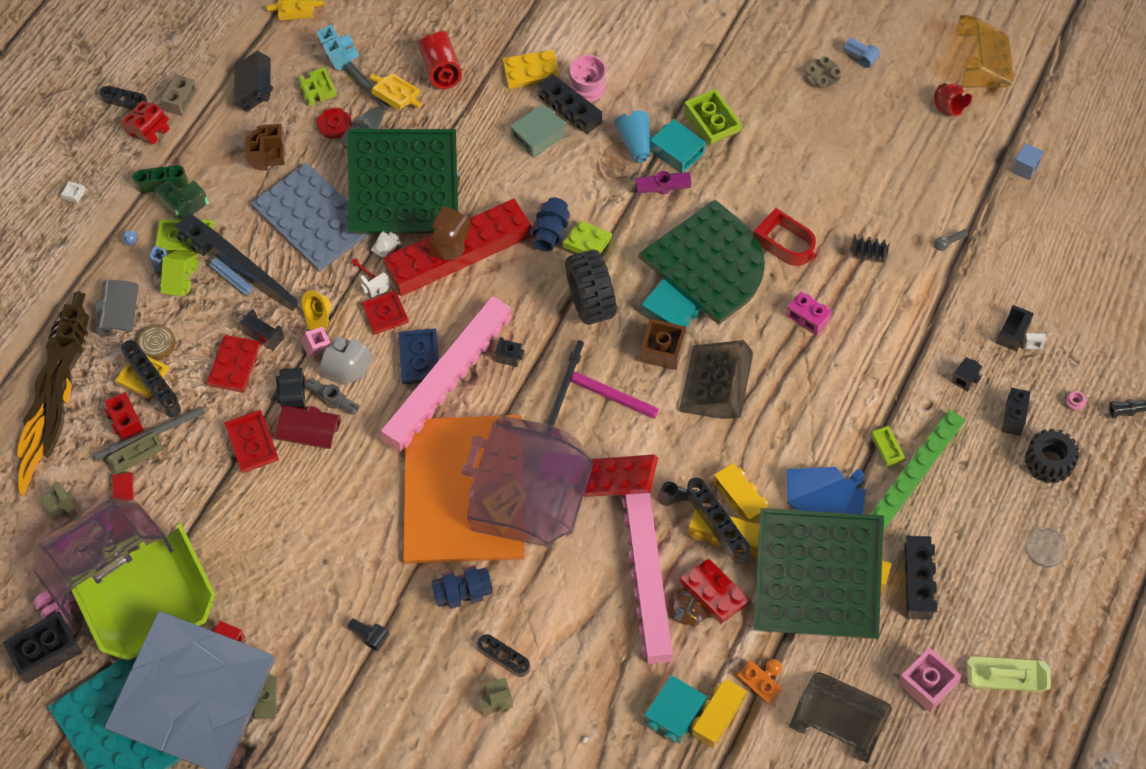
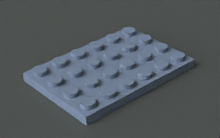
(309, 216)

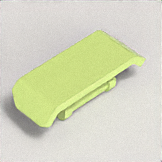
(1008, 674)

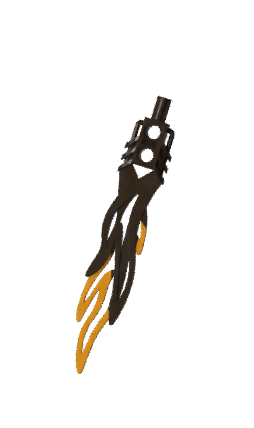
(54, 401)

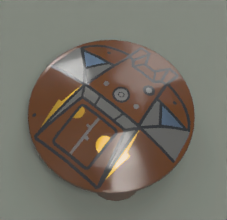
(686, 608)

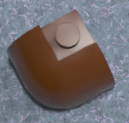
(265, 147)
(449, 234)

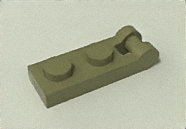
(135, 453)

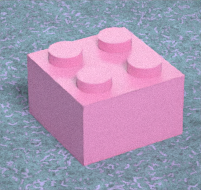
(929, 679)

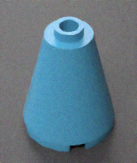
(635, 134)

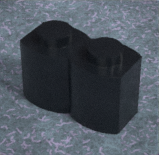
(291, 387)

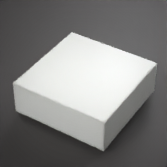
(73, 192)
(1034, 341)

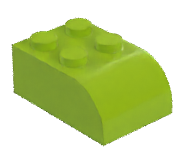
(711, 117)

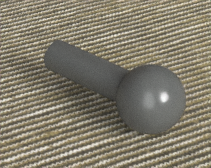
(942, 243)

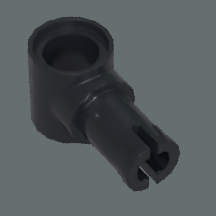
(677, 494)
(372, 636)

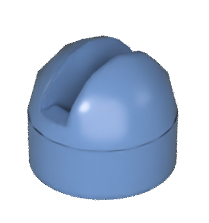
(129, 237)

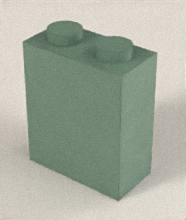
(538, 130)

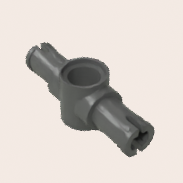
(338, 401)

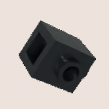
(967, 374)

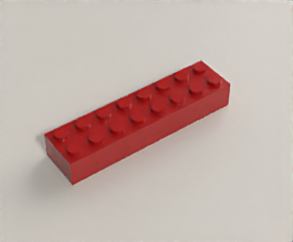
(488, 235)

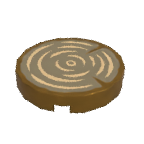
(157, 341)

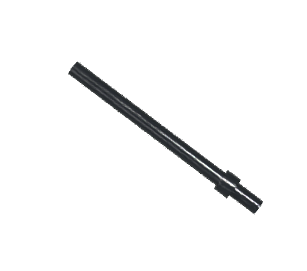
(574, 359)

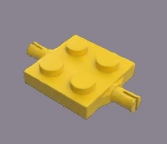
(295, 8)
(395, 91)

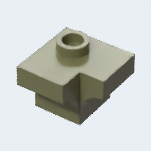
(59, 503)
(497, 698)

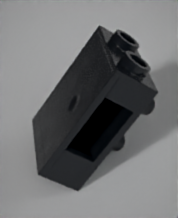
(252, 81)

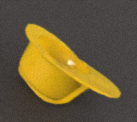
(316, 309)

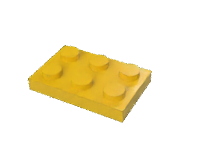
(530, 68)

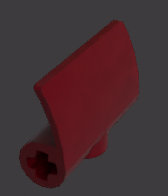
(307, 426)

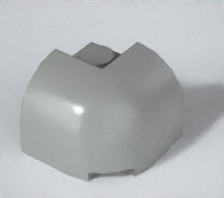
(345, 361)

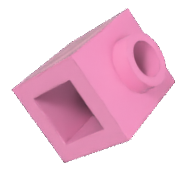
(315, 341)

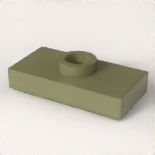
(267, 701)

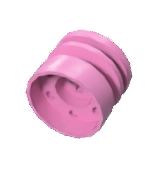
(588, 77)

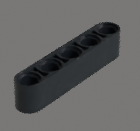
(153, 385)
(720, 529)

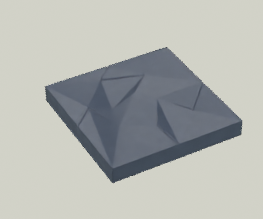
(190, 693)

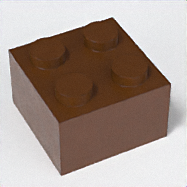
(663, 344)

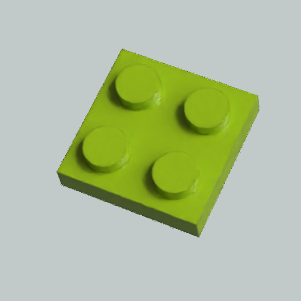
(586, 237)

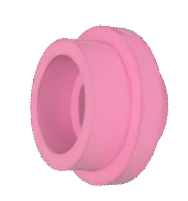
(1078, 396)

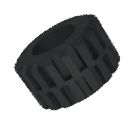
(1057, 443)

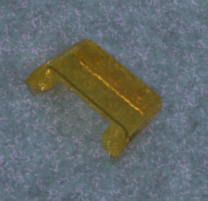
(994, 61)

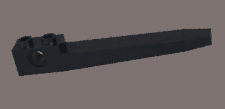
(211, 241)

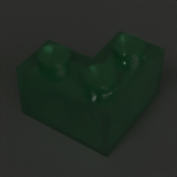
(182, 201)

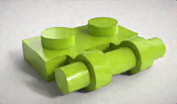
(322, 83)

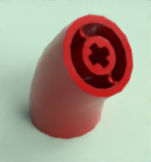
(440, 60)

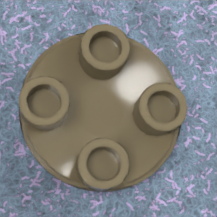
(823, 73)

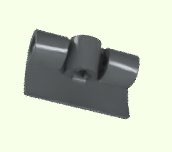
(116, 306)

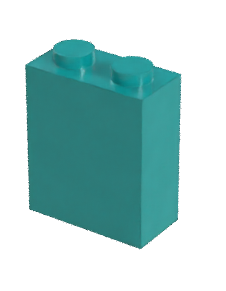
(677, 146)
(669, 306)
(675, 709)

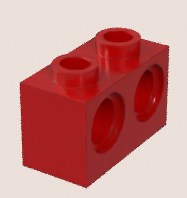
(124, 415)

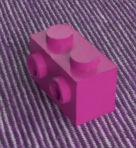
(808, 313)

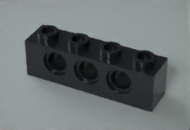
(569, 103)
(916, 607)

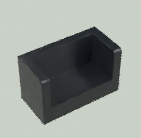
(1015, 328)
(262, 332)

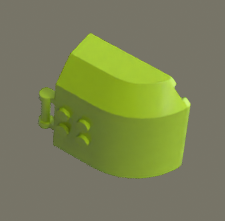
(131, 596)

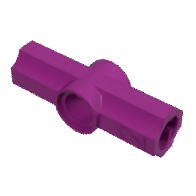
(663, 182)

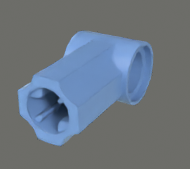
(865, 54)
(156, 258)

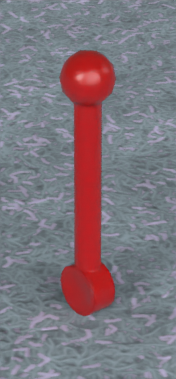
(355, 262)

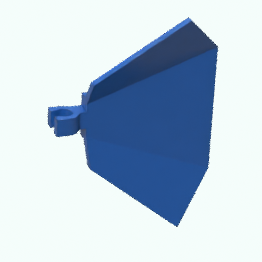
(825, 490)

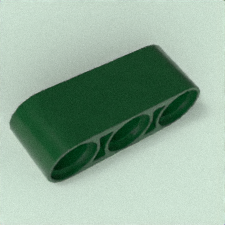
(149, 179)

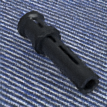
(1127, 408)

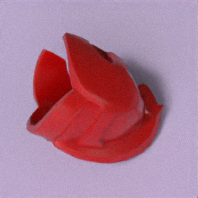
(950, 99)

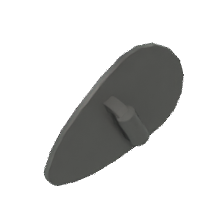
(369, 120)

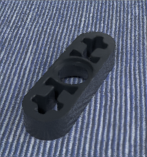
(118, 93)
(488, 652)

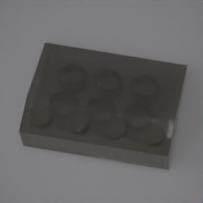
(717, 379)

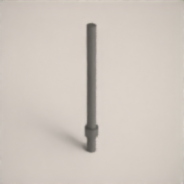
(158, 429)

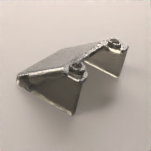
(842, 713)

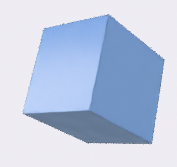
(1027, 161)

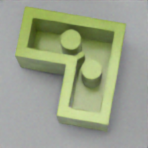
(176, 272)

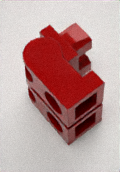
(146, 122)

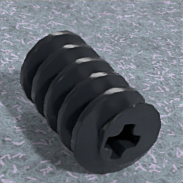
(869, 248)

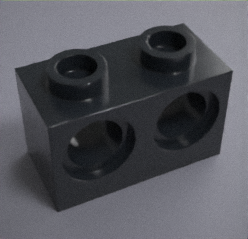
(1016, 411)

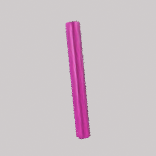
(614, 394)

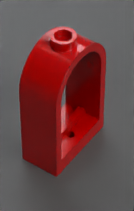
(792, 258)

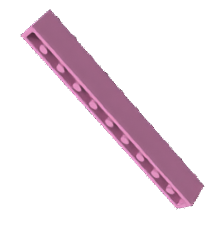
(445, 374)
(648, 578)

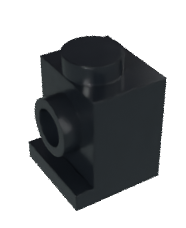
(509, 352)

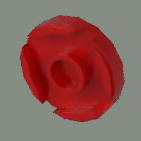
(333, 123)

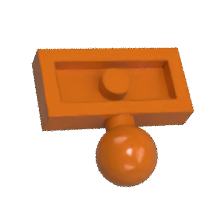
(761, 681)

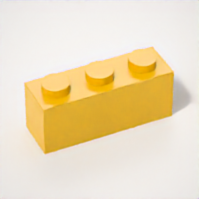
(740, 493)
(718, 713)

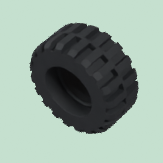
(591, 286)

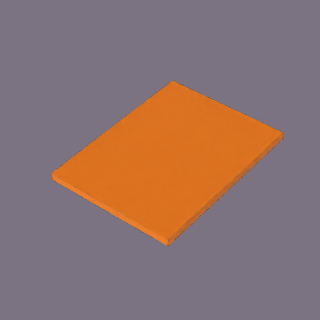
(440, 494)

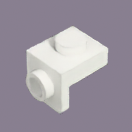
(386, 244)
(375, 286)

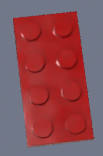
(621, 475)

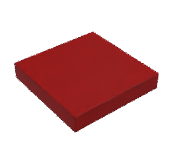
(384, 312)

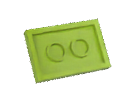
(167, 239)

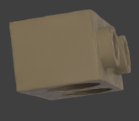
(178, 95)

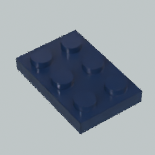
(417, 354)

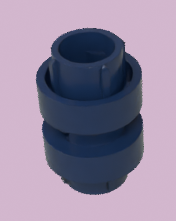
(550, 224)
(447, 587)

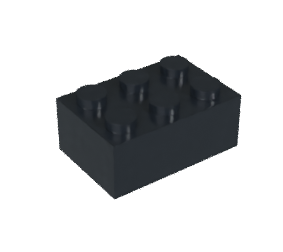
(42, 647)

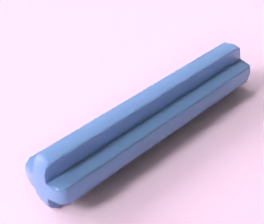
(231, 276)

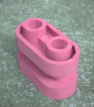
(47, 606)

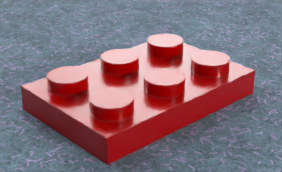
(233, 363)
(251, 441)
(714, 591)

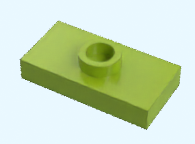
(887, 446)

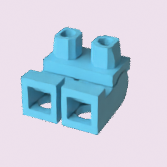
(336, 47)

